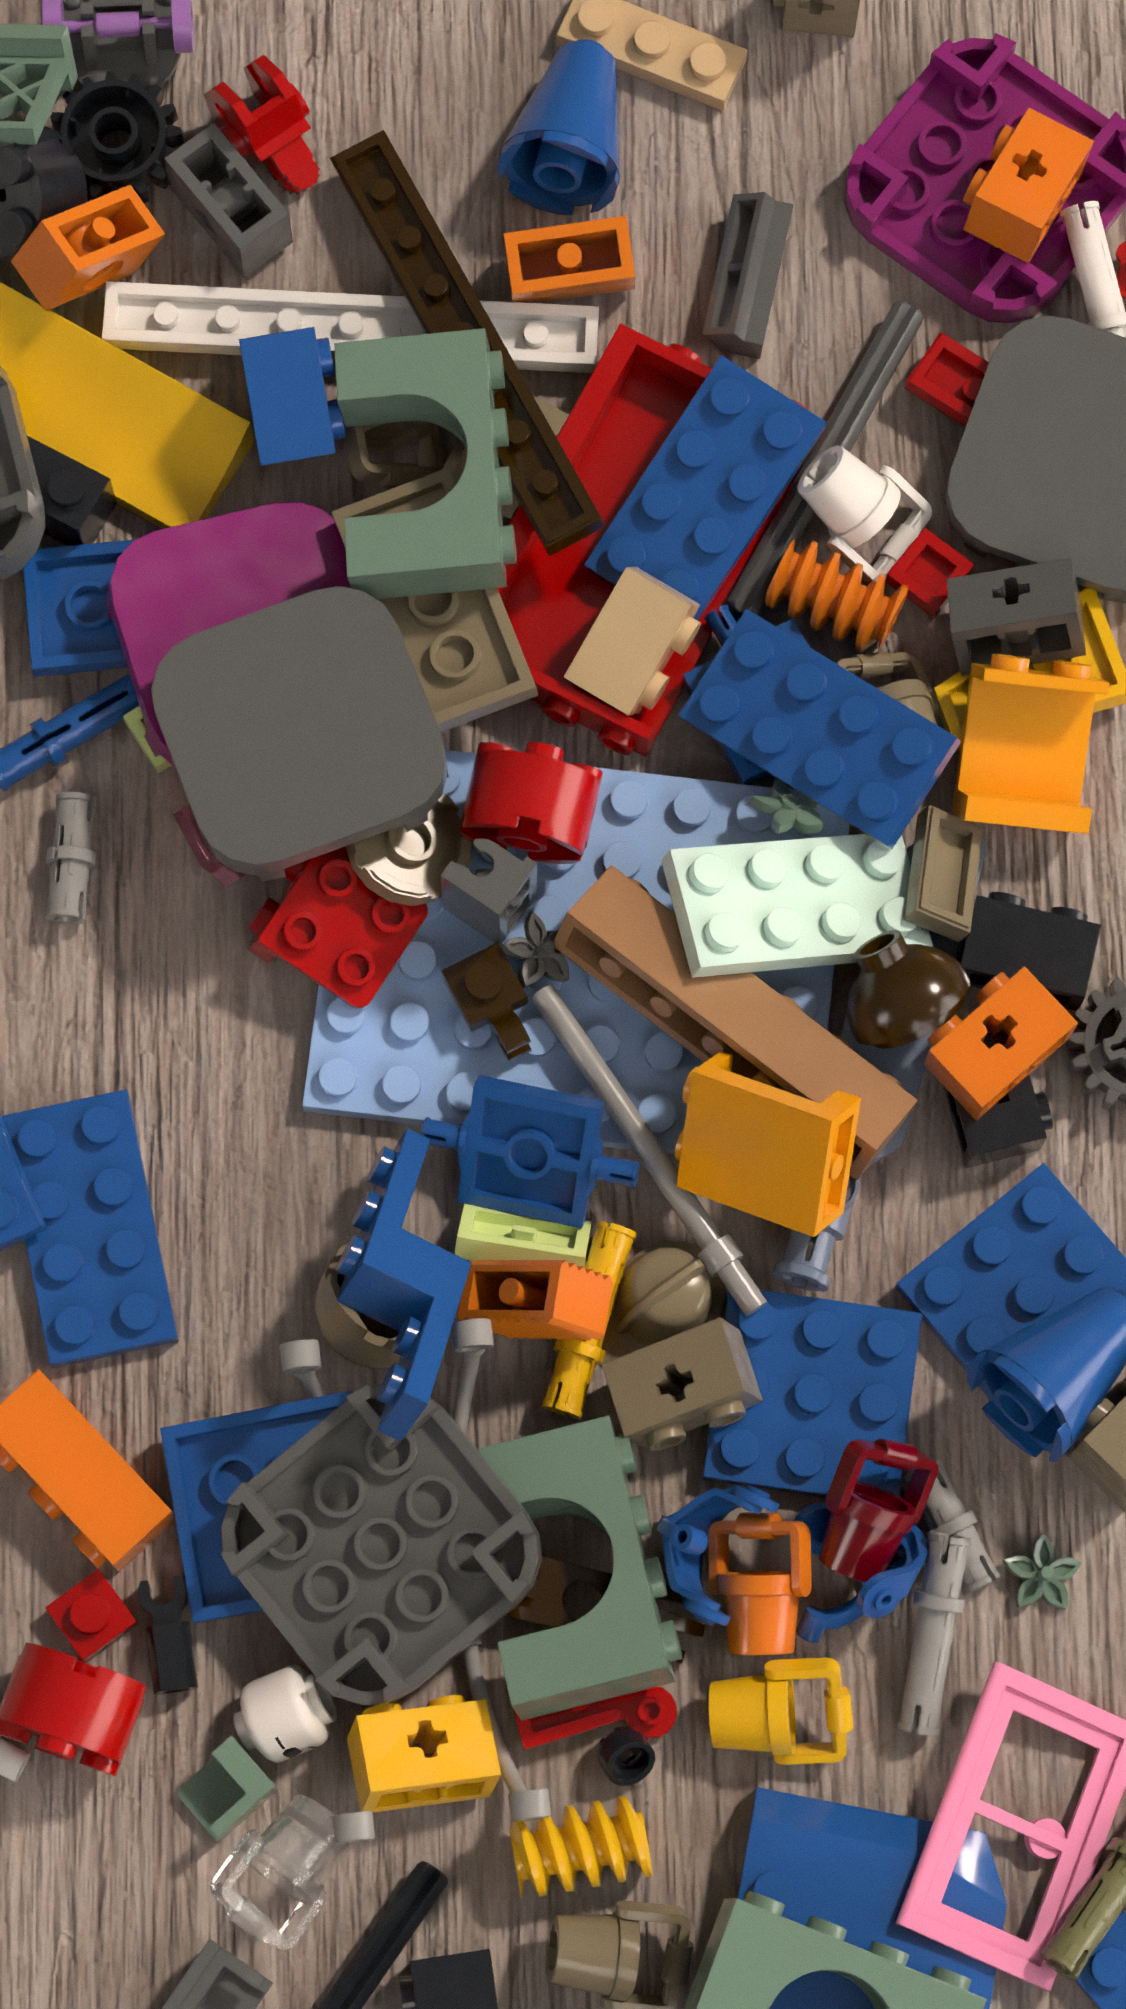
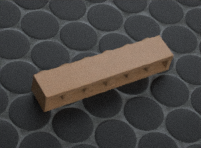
(639, 955)

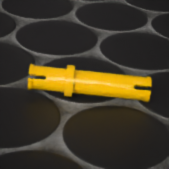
(576, 1357)

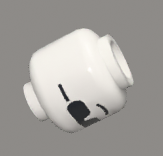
(284, 1714)

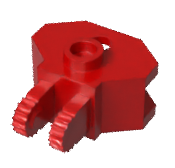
(272, 129)

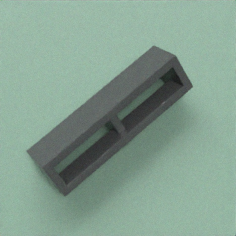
(747, 273)

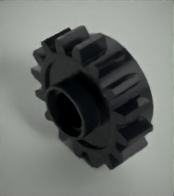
(119, 107)

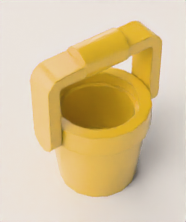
(761, 1712)

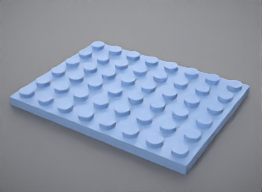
(413, 1050)

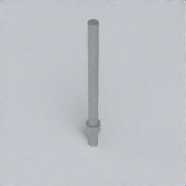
(717, 1251)

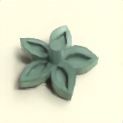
(789, 810)
(1042, 1575)

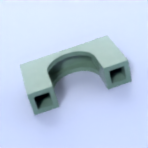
(462, 536)
(622, 1639)
(760, 1952)

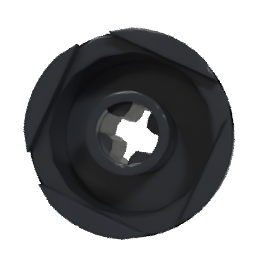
(35, 186)

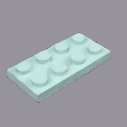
(787, 902)

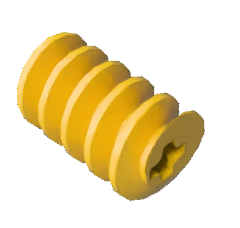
(580, 1847)

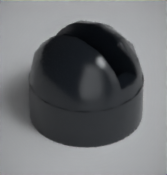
(633, 1768)

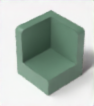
(226, 1790)

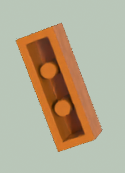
(79, 1474)

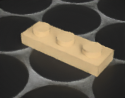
(658, 49)

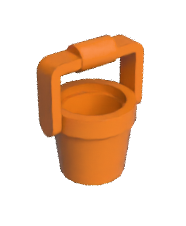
(760, 1602)

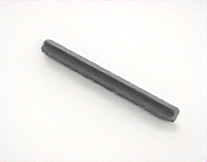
(841, 430)

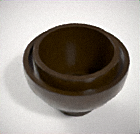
(902, 991)

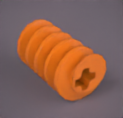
(835, 596)

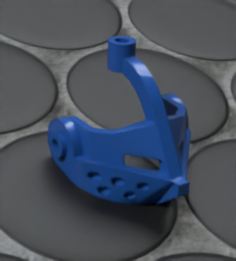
(687, 1538)
(877, 1595)

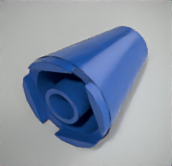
(567, 134)
(1054, 1372)

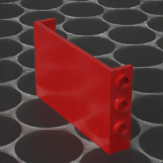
(555, 599)

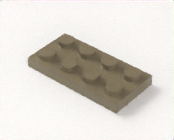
(455, 639)

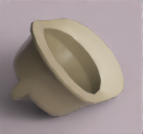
(661, 1296)

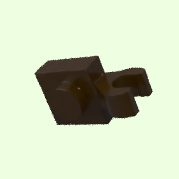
(488, 994)

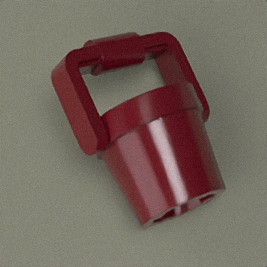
(867, 1520)

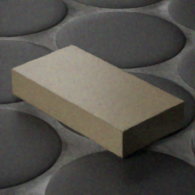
(943, 873)

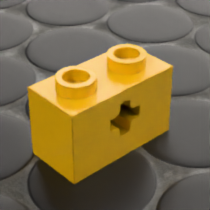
(398, 1776)

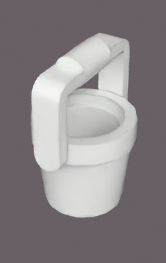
(858, 504)

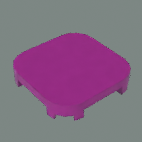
(919, 162)
(212, 574)

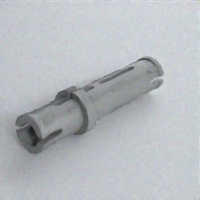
(933, 1632)

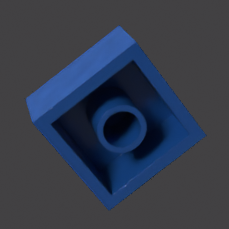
(289, 395)

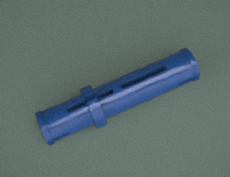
(52, 739)

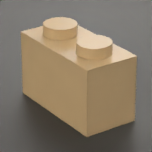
(634, 642)

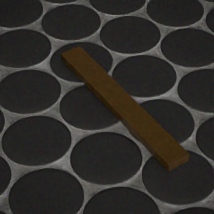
(447, 303)

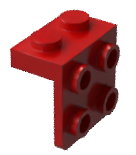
(335, 928)

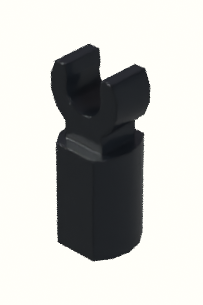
(169, 1641)

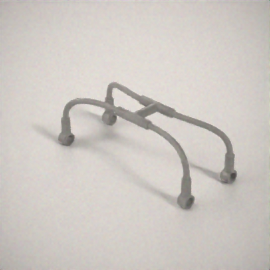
(472, 1339)

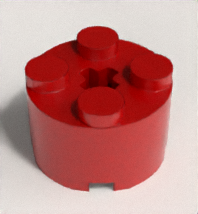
(531, 801)
(70, 1708)

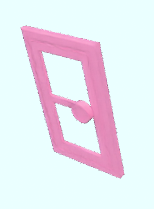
(1044, 1837)

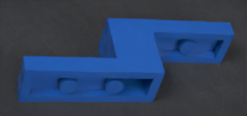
(402, 1283)

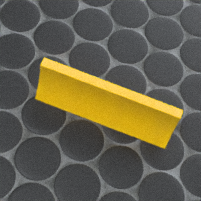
(119, 416)

